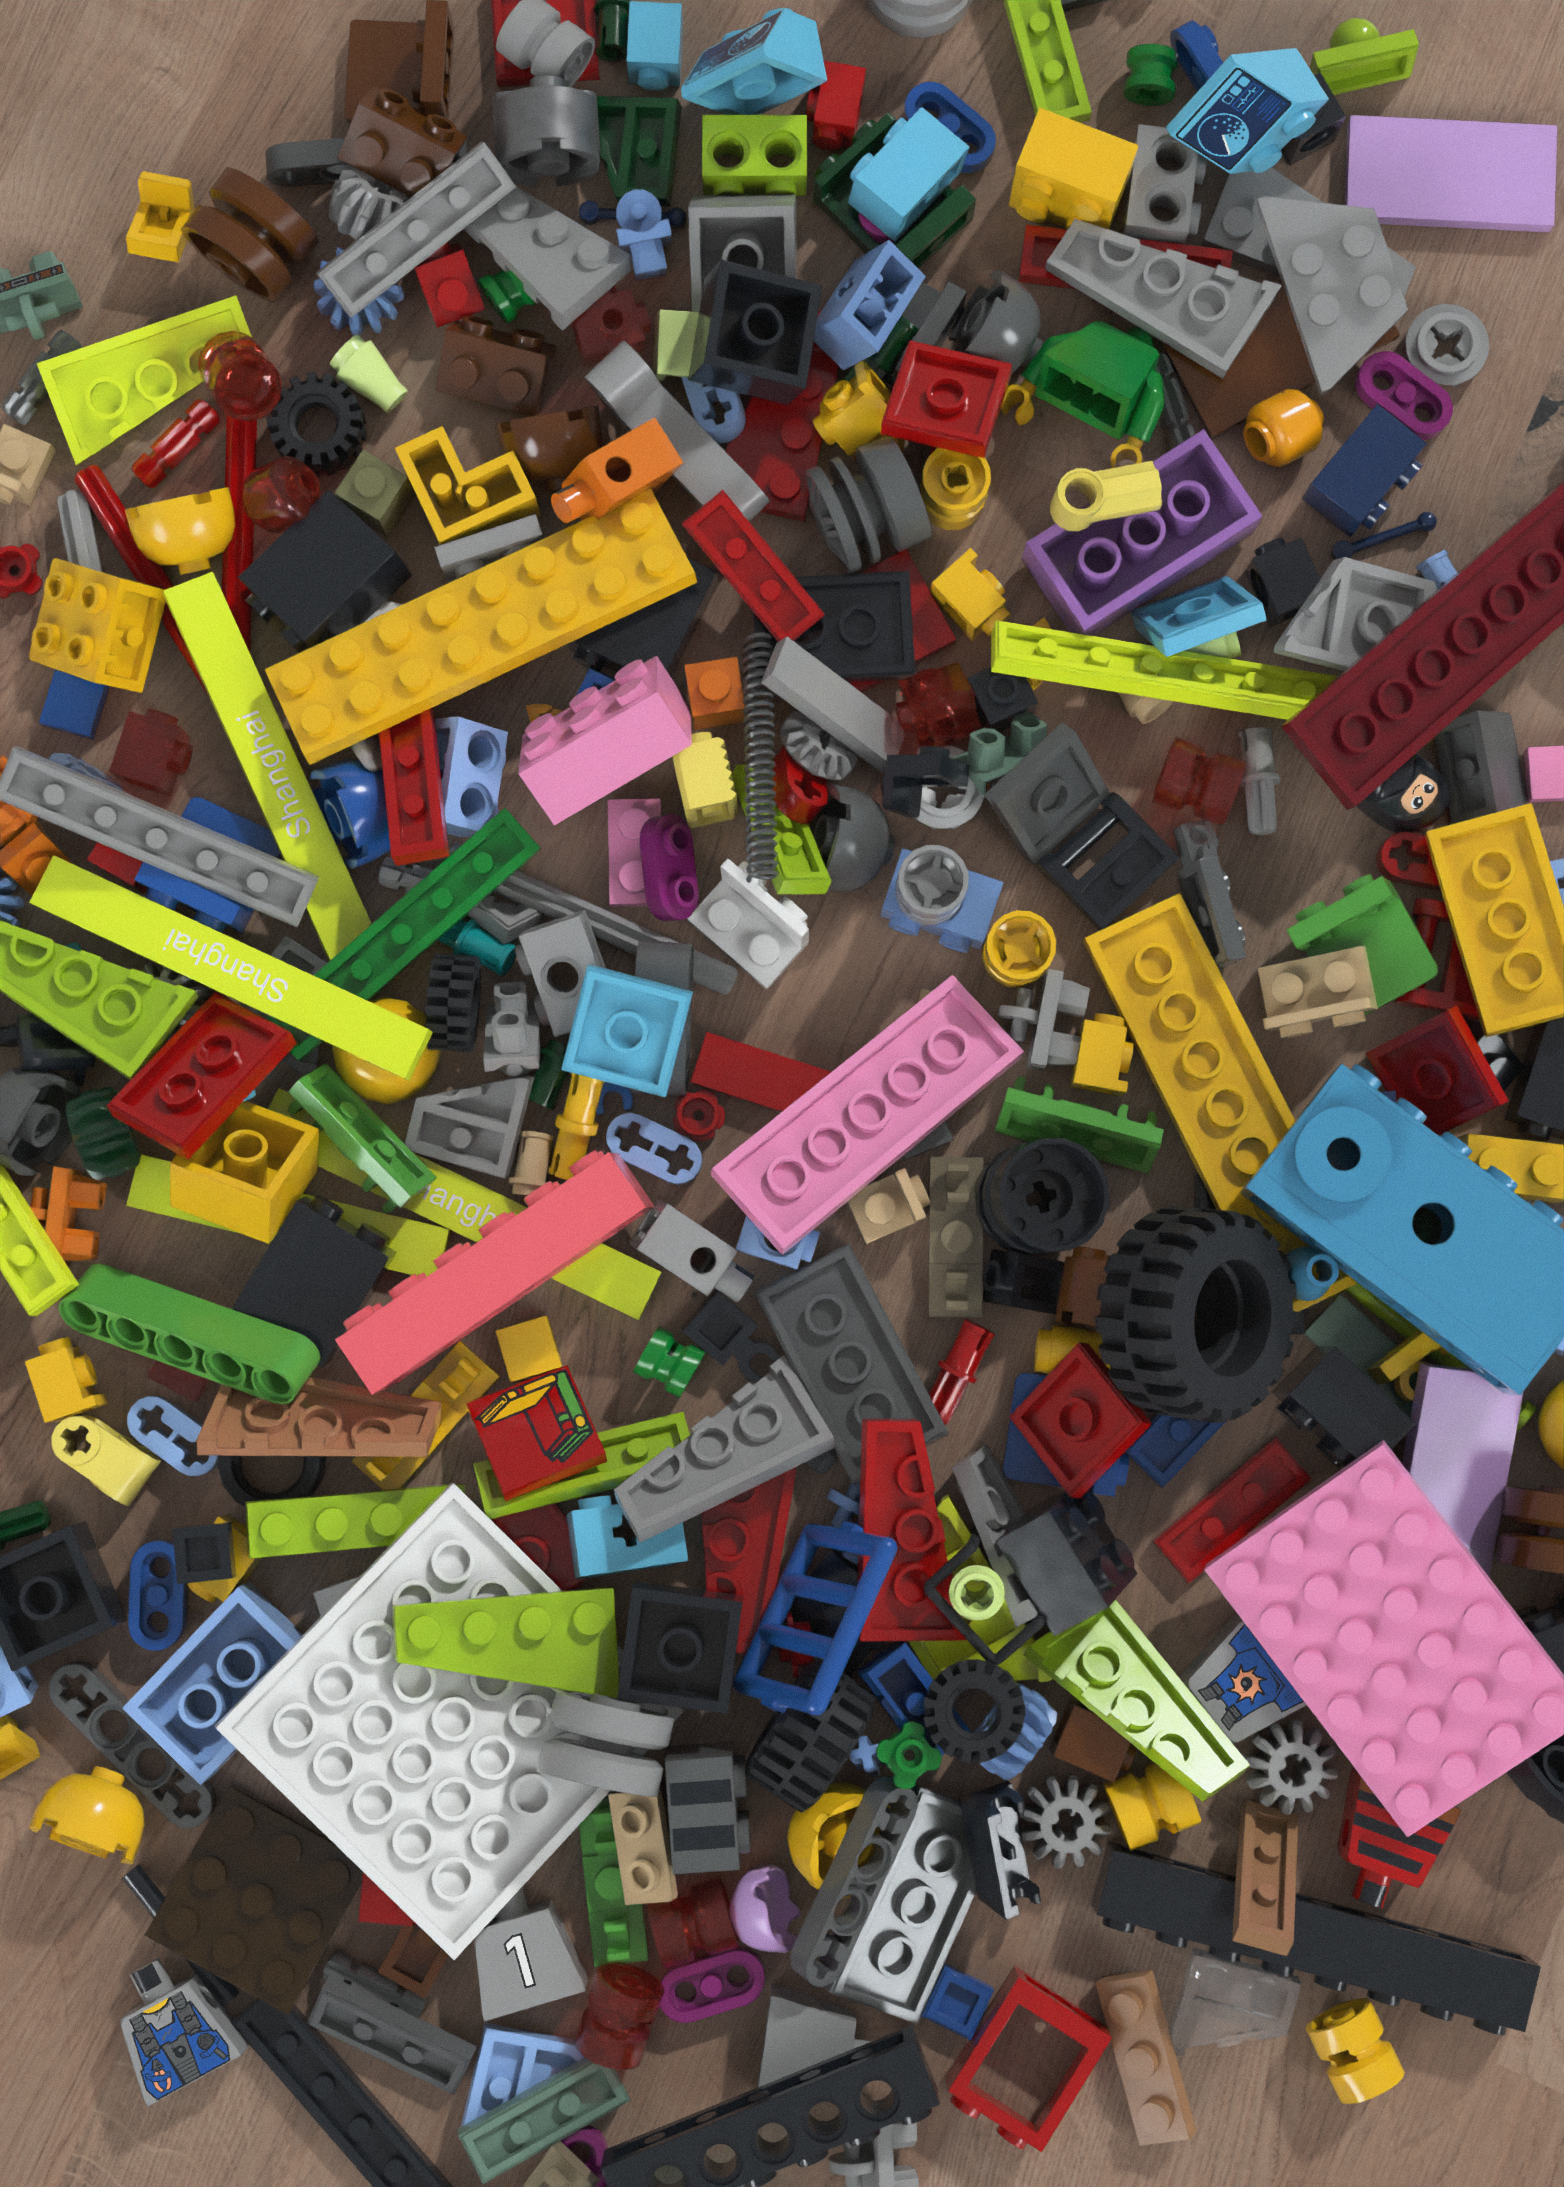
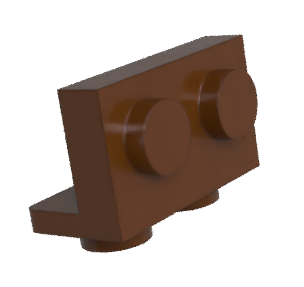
(399, 141)
(494, 365)

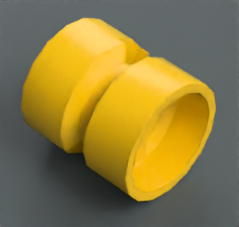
(954, 488)
(1018, 949)
(1150, 1804)
(1359, 2060)

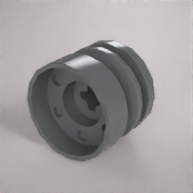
(868, 504)

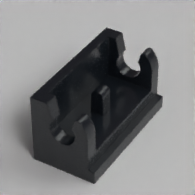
(998, 1848)

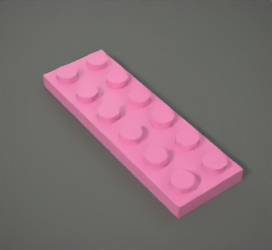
(866, 1114)

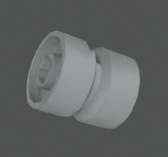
(539, 41)
(931, 884)

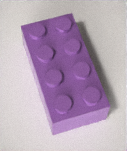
(1127, 560)

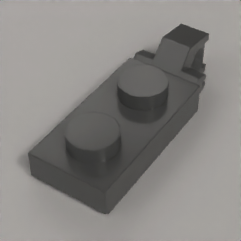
(1208, 892)

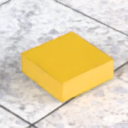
(529, 1348)

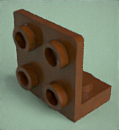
(403, 58)

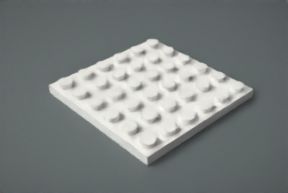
(417, 1765)

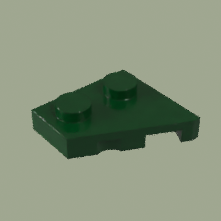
(639, 143)

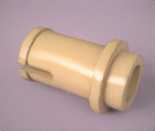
(531, 1162)

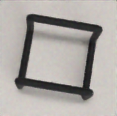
(929, 1588)

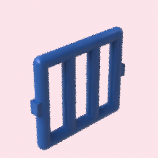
(834, 1651)

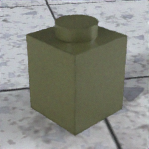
(376, 492)

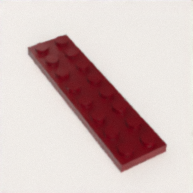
(1438, 658)

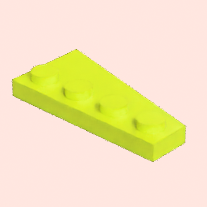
(130, 377)

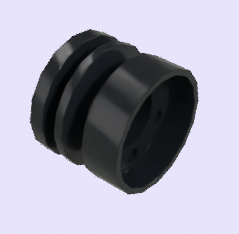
(1071, 1193)

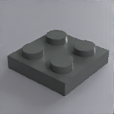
(1048, 793)

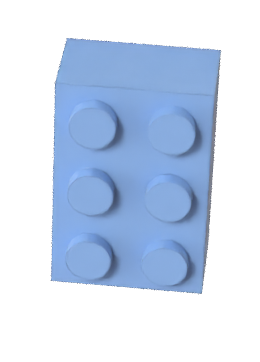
(210, 1677)

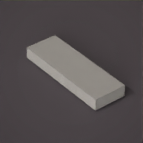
(833, 703)

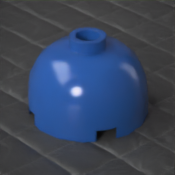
(354, 809)

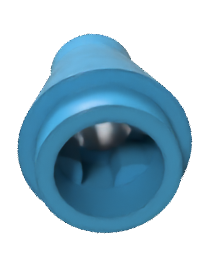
(1301, 1265)

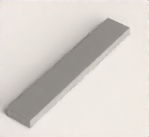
(156, 836)

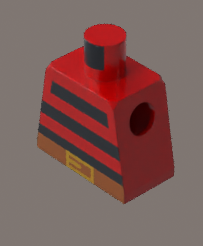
(1381, 1848)

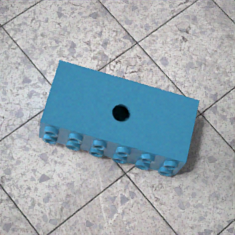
(1350, 1188)

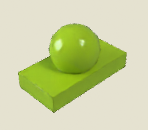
(1363, 58)

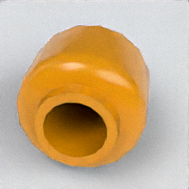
(1283, 428)

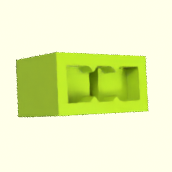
(754, 142)

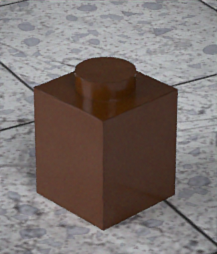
(1091, 1743)

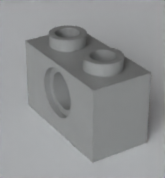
(559, 940)

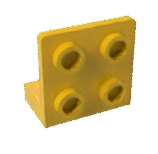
(97, 626)

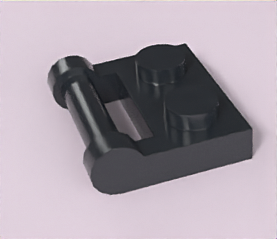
(1120, 873)

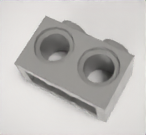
(1155, 187)

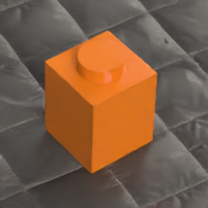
(715, 693)

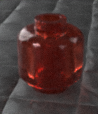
(280, 493)

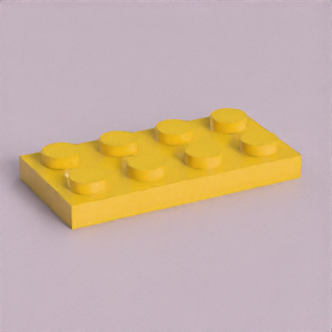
(1504, 916)

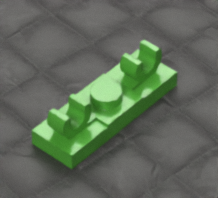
(1102, 1134)
(361, 1136)
(615, 1928)

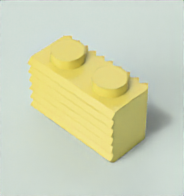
(706, 781)

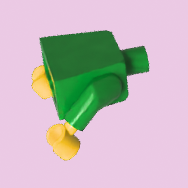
(1100, 379)

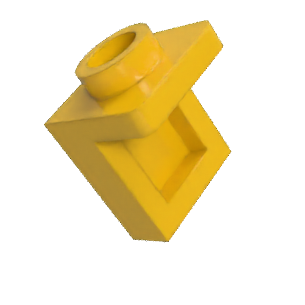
(162, 212)

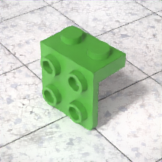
(1375, 919)

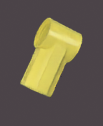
(1110, 493)

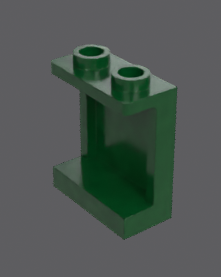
(925, 236)

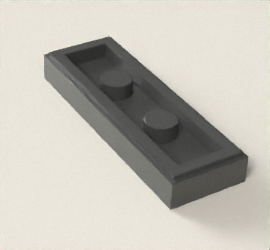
(391, 2035)

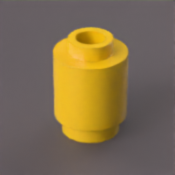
(1058, 1342)

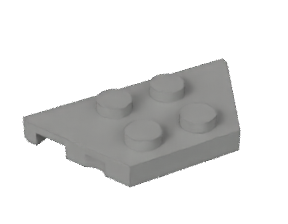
(1334, 280)
(1351, 612)

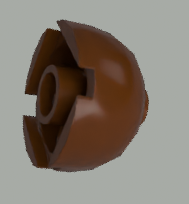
(552, 443)

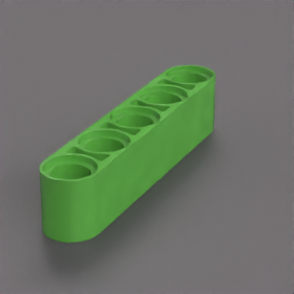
(190, 1333)

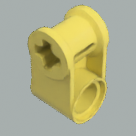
(113, 1461)

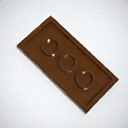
(1265, 366)

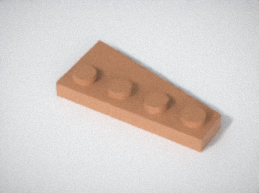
(320, 1421)

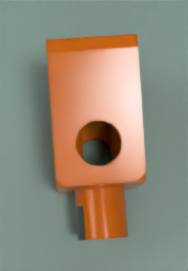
(617, 473)

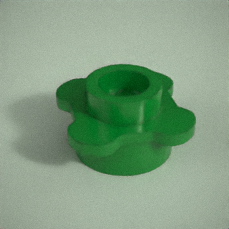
(893, 1750)

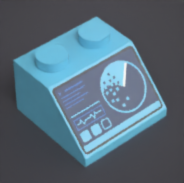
(758, 66)
(1250, 110)

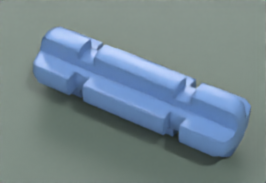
(866, 1757)

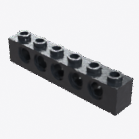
(788, 2102)

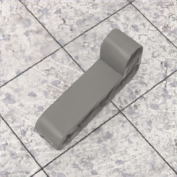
(636, 396)

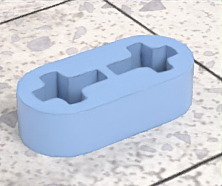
(701, 402)
(660, 1137)
(165, 1445)

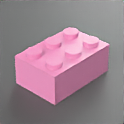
(604, 739)

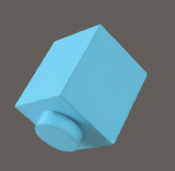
(655, 44)

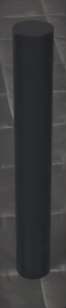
(152, 1899)

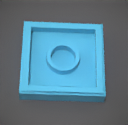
(1198, 616)
(627, 1030)

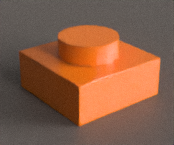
(29, 856)

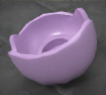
(763, 1909)

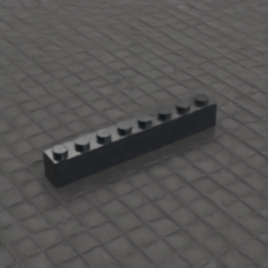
(1329, 1941)

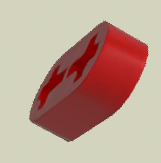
(798, 791)
(1414, 873)

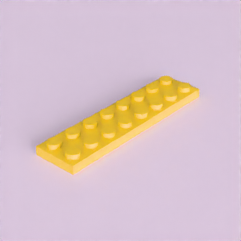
(480, 626)
(1198, 1055)

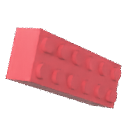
(495, 1272)

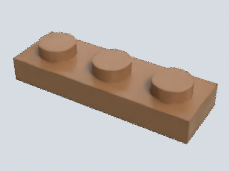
(1265, 1878)
(1146, 2057)

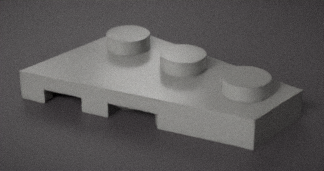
(994, 1511)

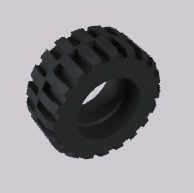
(1152, 1306)

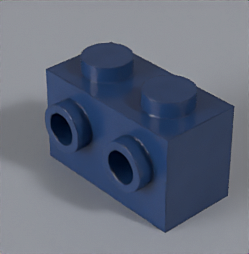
(1364, 471)

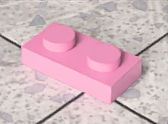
(625, 863)

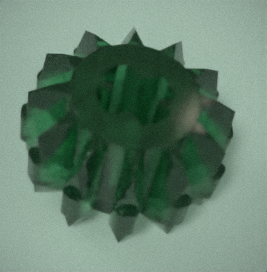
(101, 1140)

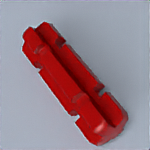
(175, 443)

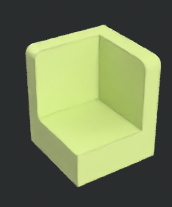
(673, 343)

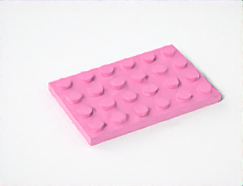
(1395, 1638)

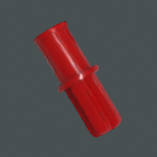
(959, 1368)

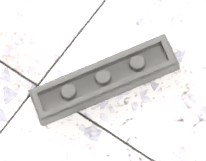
(416, 229)

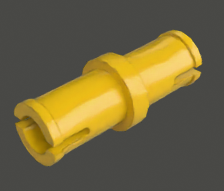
(575, 1124)

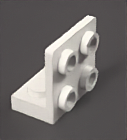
(751, 924)

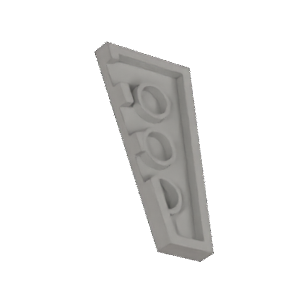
(1240, 229)
(550, 254)
(1179, 301)
(742, 1446)

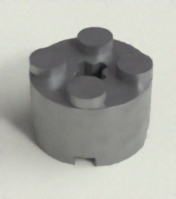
(547, 132)

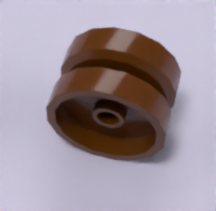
(250, 234)
(1540, 1549)

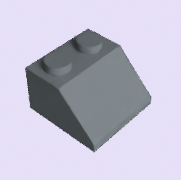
(741, 230)

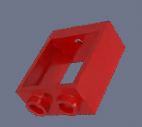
(1057, 2011)

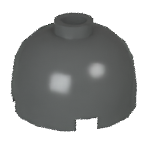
(1000, 323)
(852, 838)
(33, 1118)

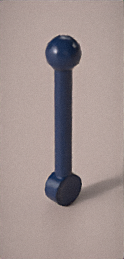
(591, 213)
(1425, 522)

